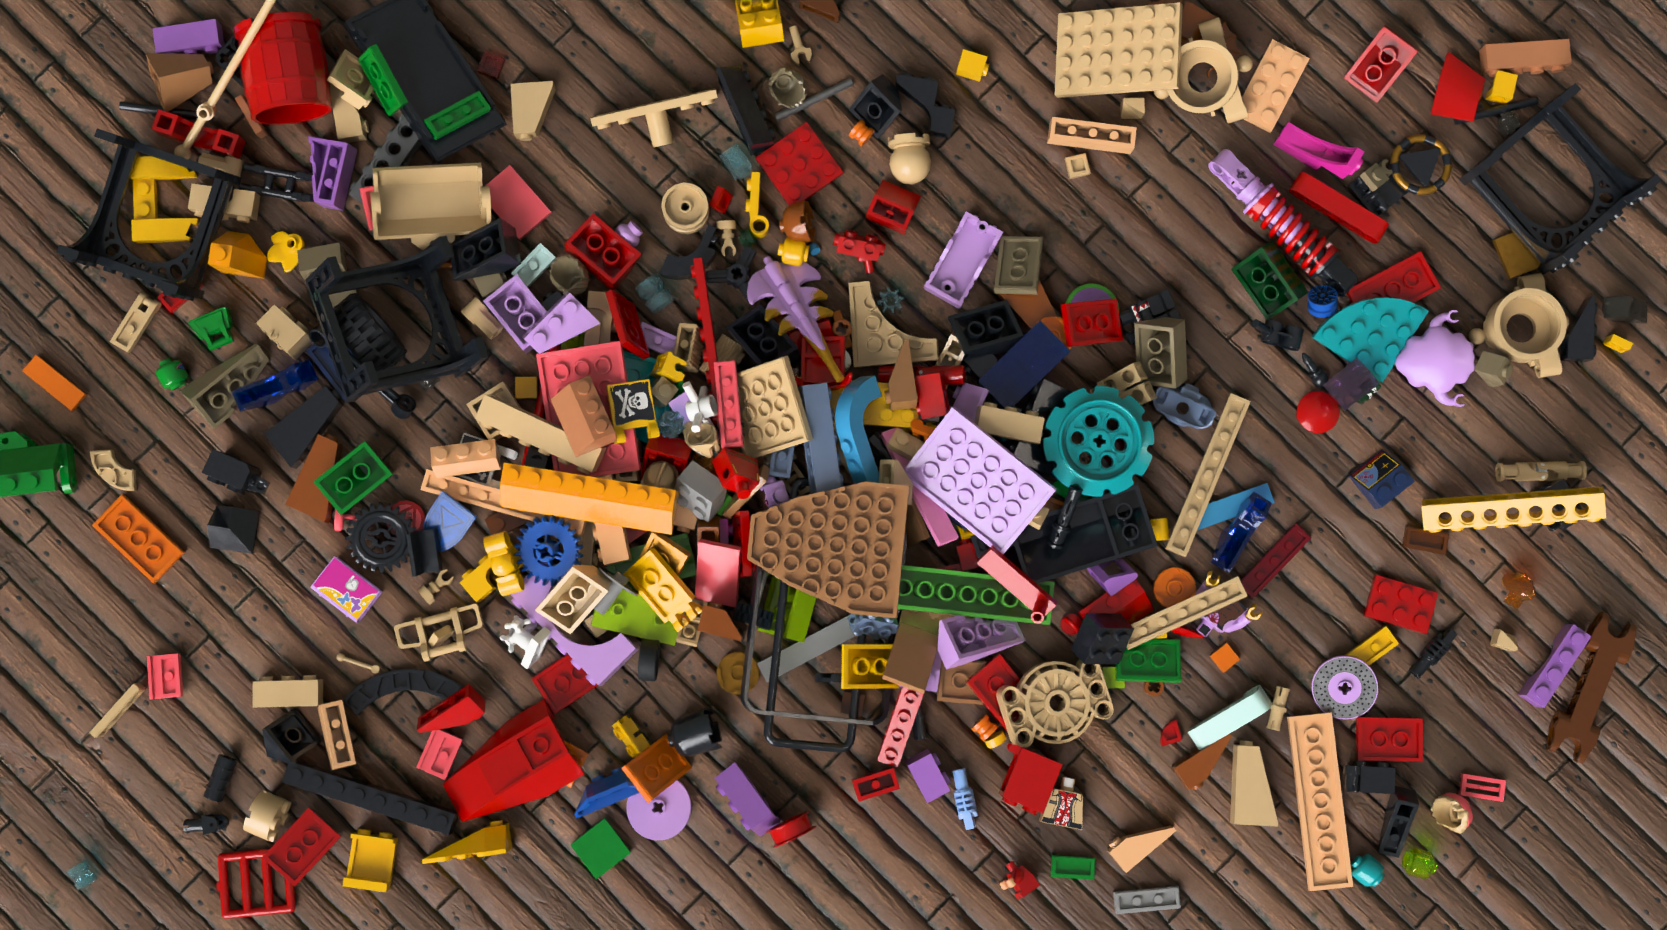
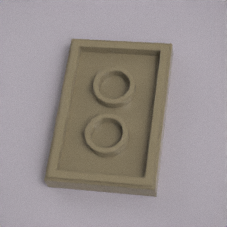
(1018, 265)

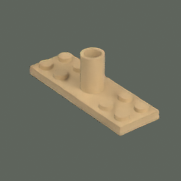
(655, 114)

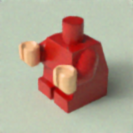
(1020, 880)

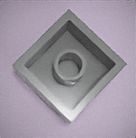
(700, 491)

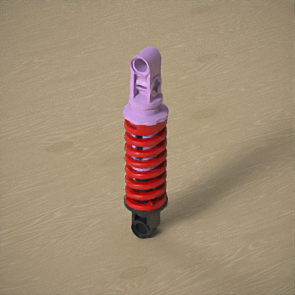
(1263, 205)

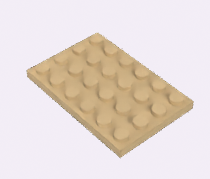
(1118, 50)

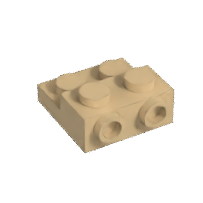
(352, 80)

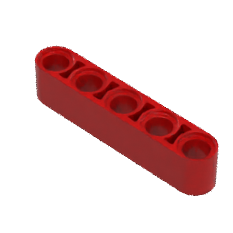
(1338, 207)

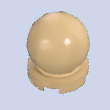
(910, 159)

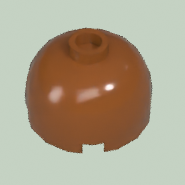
(798, 222)

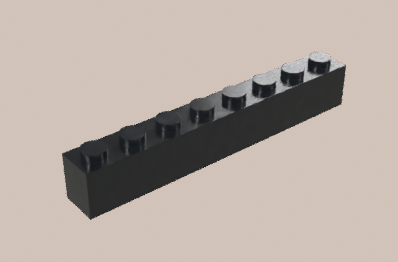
(371, 797)

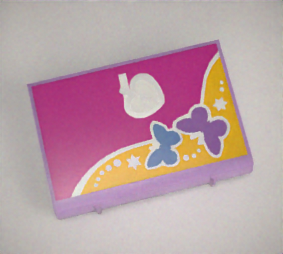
(346, 589)

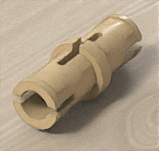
(1278, 708)

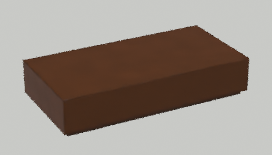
(1425, 541)

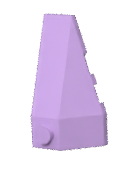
(970, 639)

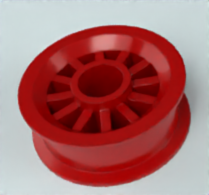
(791, 829)

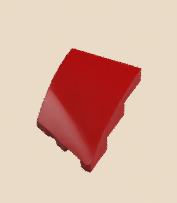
(1458, 90)

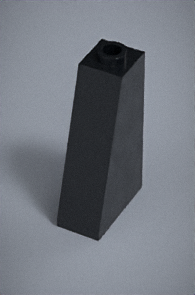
(298, 431)

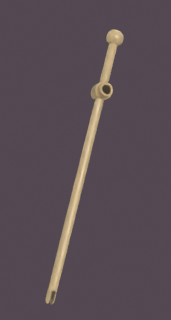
(208, 109)

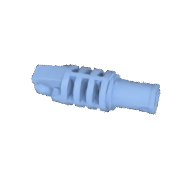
(964, 799)

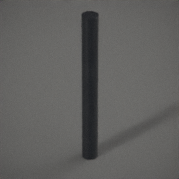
(1502, 109)
(153, 110)

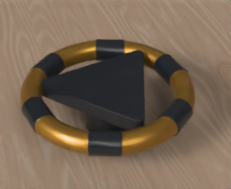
(1421, 164)

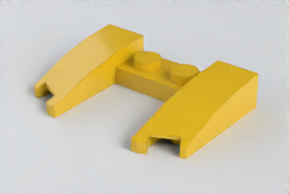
(146, 225)

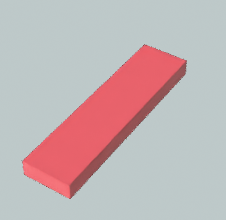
(728, 404)

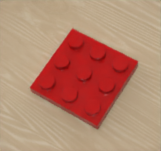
(799, 165)

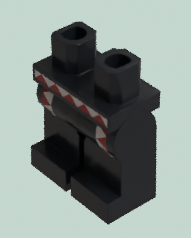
(1148, 310)

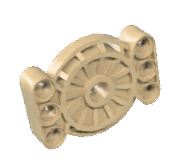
(1034, 709)

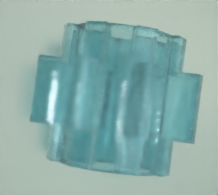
(883, 301)
(671, 424)

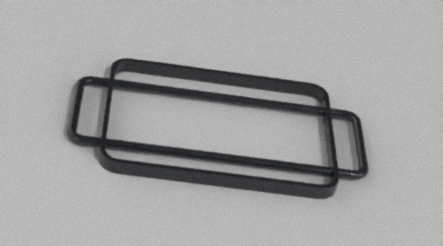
(775, 663)

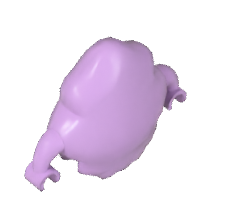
(1437, 359)

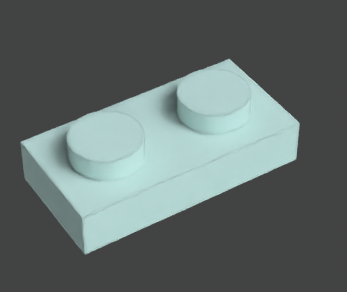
(534, 265)

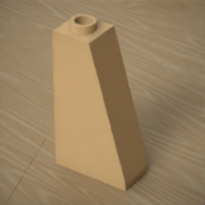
(1250, 788)

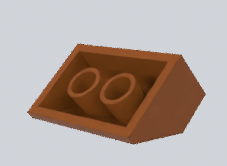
(718, 622)

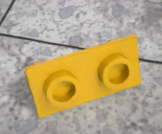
(625, 733)

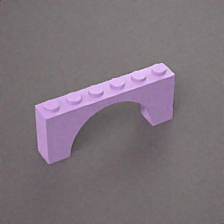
(597, 661)

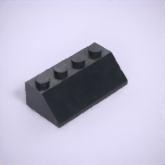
(745, 108)

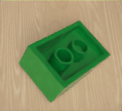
(353, 477)

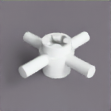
(699, 407)

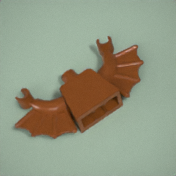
(1194, 15)

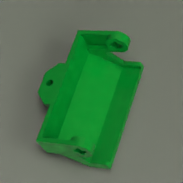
(34, 468)

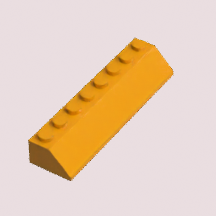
(588, 498)

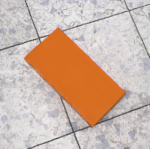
(138, 538)

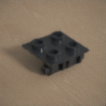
(1381, 198)

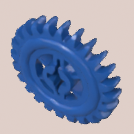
(530, 542)

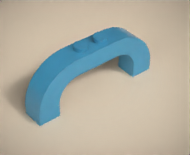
(851, 430)

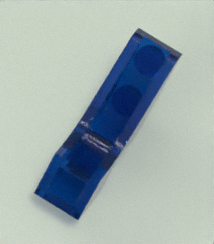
(273, 388)
(1237, 534)

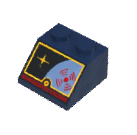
(1381, 479)

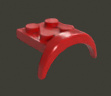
(816, 371)

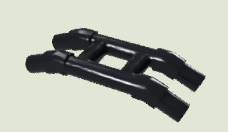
(270, 173)

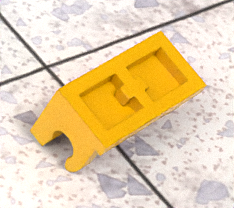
(665, 366)

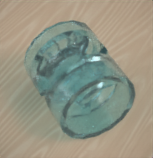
(654, 293)

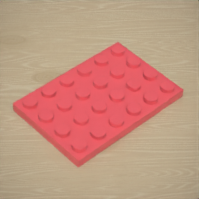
(606, 367)

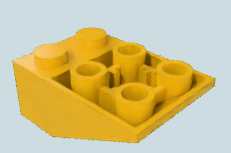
(759, 22)

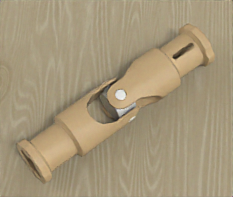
(1538, 471)

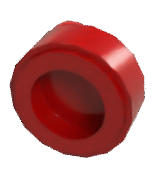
(1070, 624)

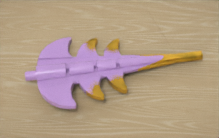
(789, 298)

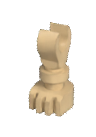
(727, 227)
(434, 586)

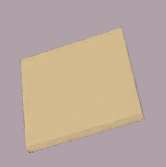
(771, 409)

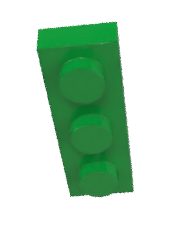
(457, 115)

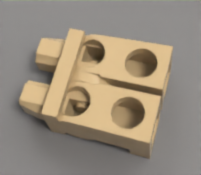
(1128, 377)

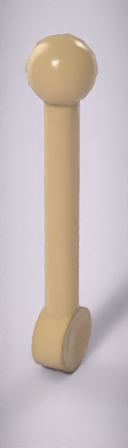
(341, 657)

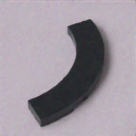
(400, 680)

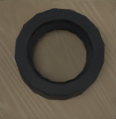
(648, 660)

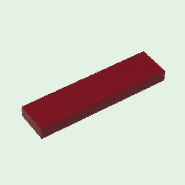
(1274, 560)

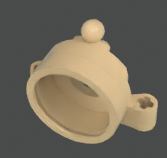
(1226, 90)
(1547, 320)

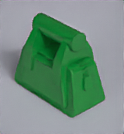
(213, 324)

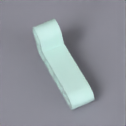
(1230, 718)

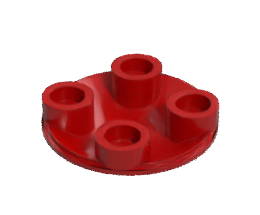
(1317, 412)

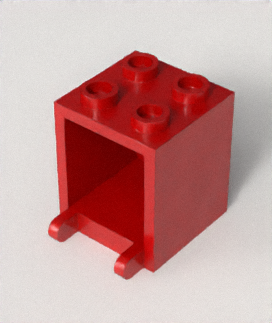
(1029, 779)

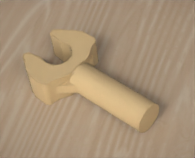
(799, 48)

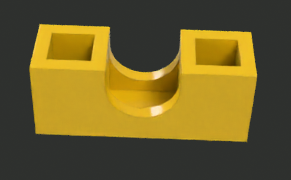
(477, 581)

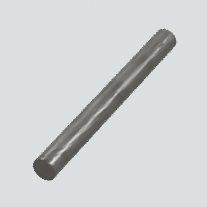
(814, 99)

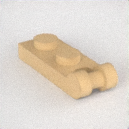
(135, 322)

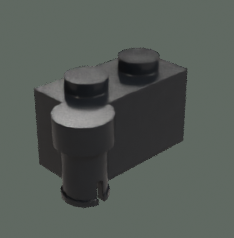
(1369, 778)

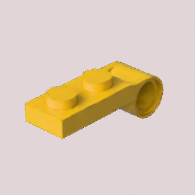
(752, 205)

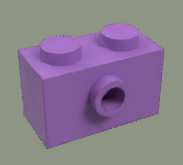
(927, 775)

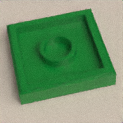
(600, 848)

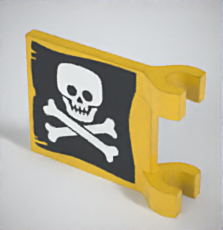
(632, 408)

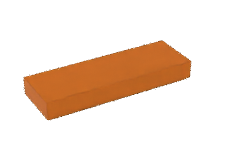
(54, 382)

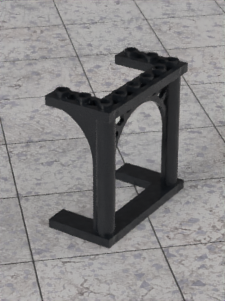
(1620, 185)
(93, 245)
(365, 380)

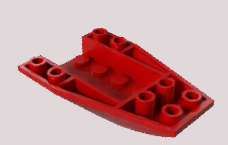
(514, 766)

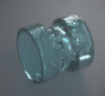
(82, 875)

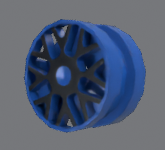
(1322, 301)

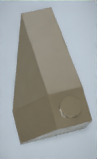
(213, 390)

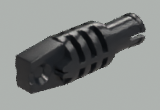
(1433, 652)

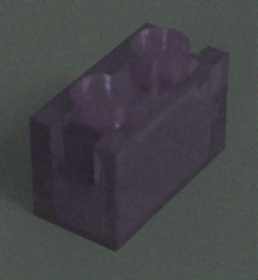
(1350, 384)

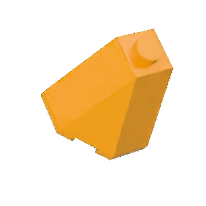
(237, 255)

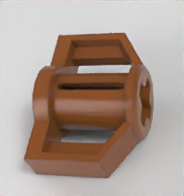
(842, 328)

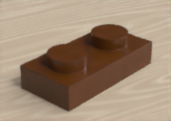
(503, 522)

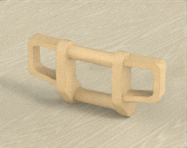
(420, 623)

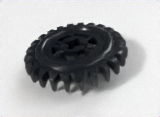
(359, 533)

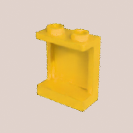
(371, 861)

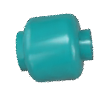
(1367, 870)

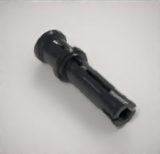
(1064, 527)

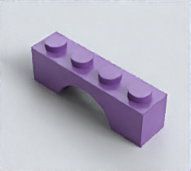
(1565, 651)

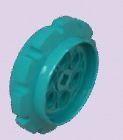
(1102, 405)

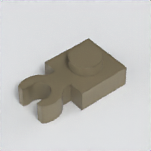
(1376, 175)

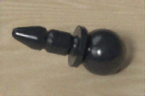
(1318, 376)

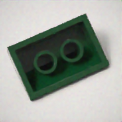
(1269, 280)

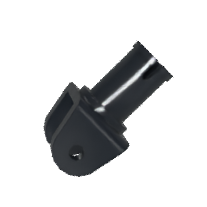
(207, 823)

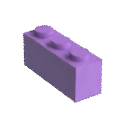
(189, 38)

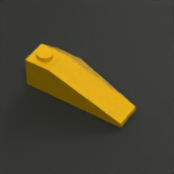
(485, 842)

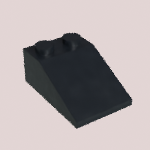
(485, 251)
(986, 329)

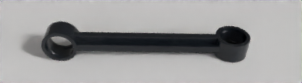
(389, 394)

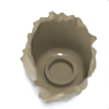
(787, 87)
(569, 275)

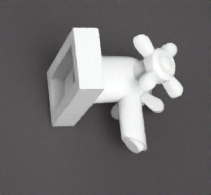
(522, 636)

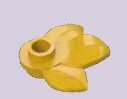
(283, 251)

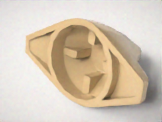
(703, 441)

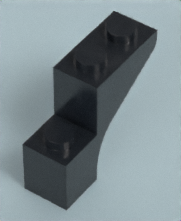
(923, 93)

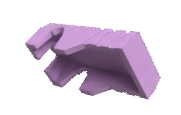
(963, 260)

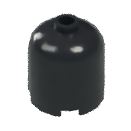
(695, 733)

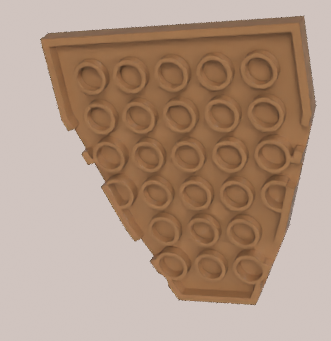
(837, 545)

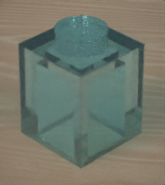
(736, 162)

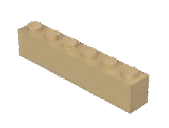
(534, 431)

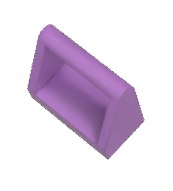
(1115, 582)

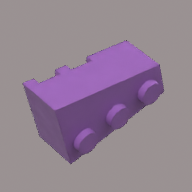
(332, 171)
(746, 800)

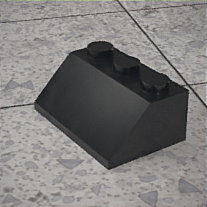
(761, 338)

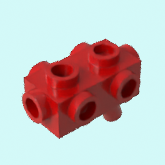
(864, 248)

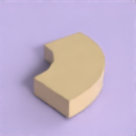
(111, 470)

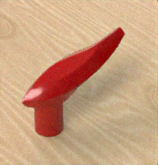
(1184, 631)

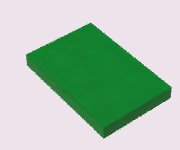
(382, 80)
(1151, 662)

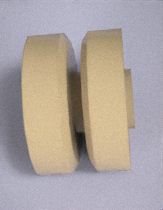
(673, 208)

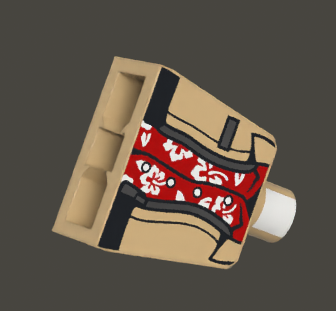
(1064, 806)

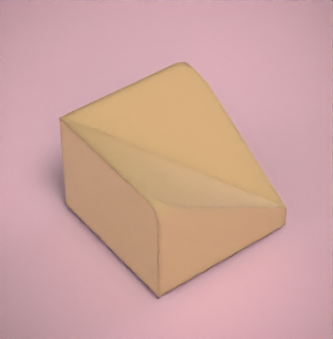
(1132, 108)
(1503, 640)

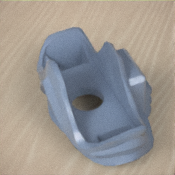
(1200, 411)

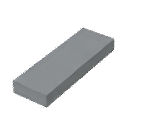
(1146, 899)

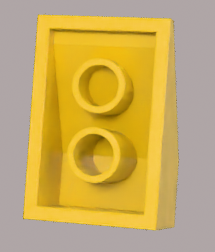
(864, 666)

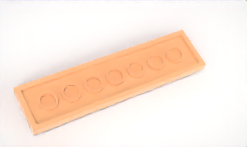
(1320, 801)

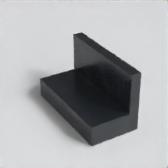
(424, 551)

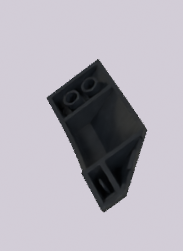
(1099, 533)

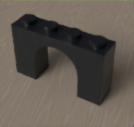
(1042, 397)

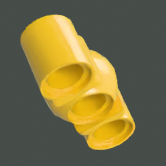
(504, 563)

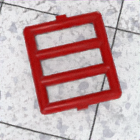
(248, 910)

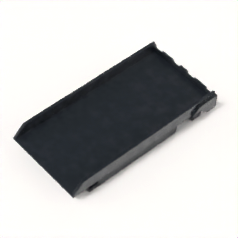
(426, 68)

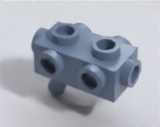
(872, 625)

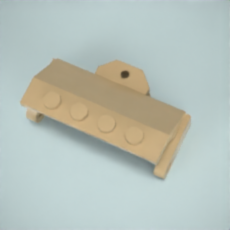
(429, 202)

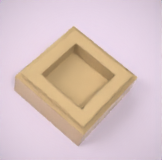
(1077, 166)

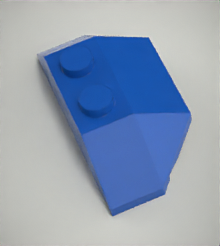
(605, 792)

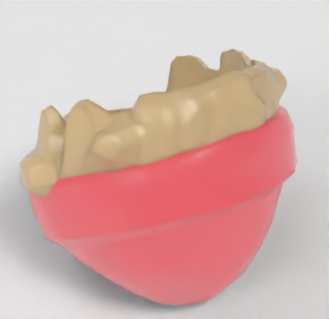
(1452, 812)

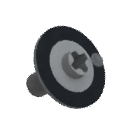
(617, 584)

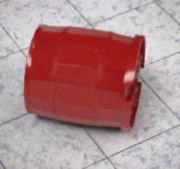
(285, 69)

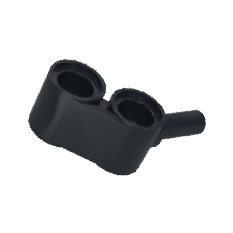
(1275, 334)

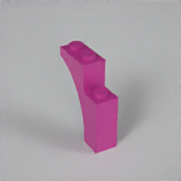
(1318, 153)

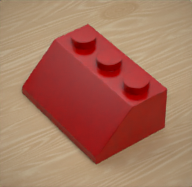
(602, 252)
(1129, 602)

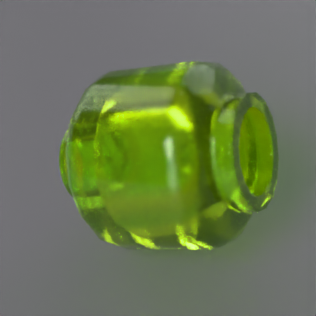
(1419, 863)

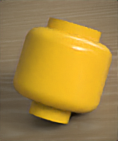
(793, 252)

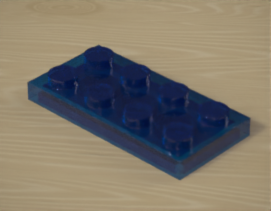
(1024, 365)

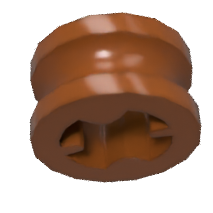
(1153, 693)

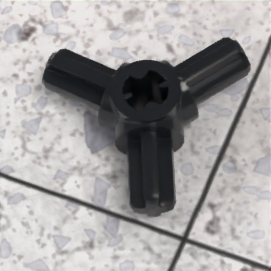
(742, 265)

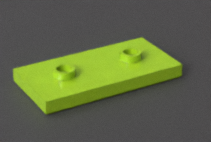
(636, 618)

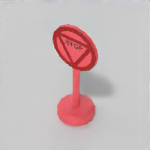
(413, 512)

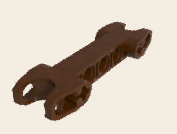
(1578, 718)

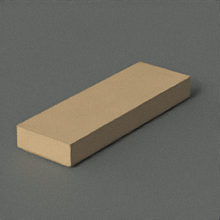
(117, 710)

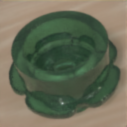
(746, 238)

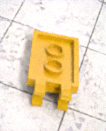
(663, 589)

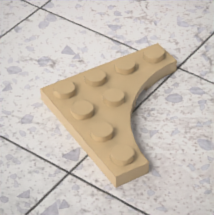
(875, 339)

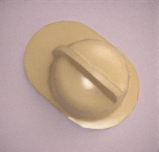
(661, 475)

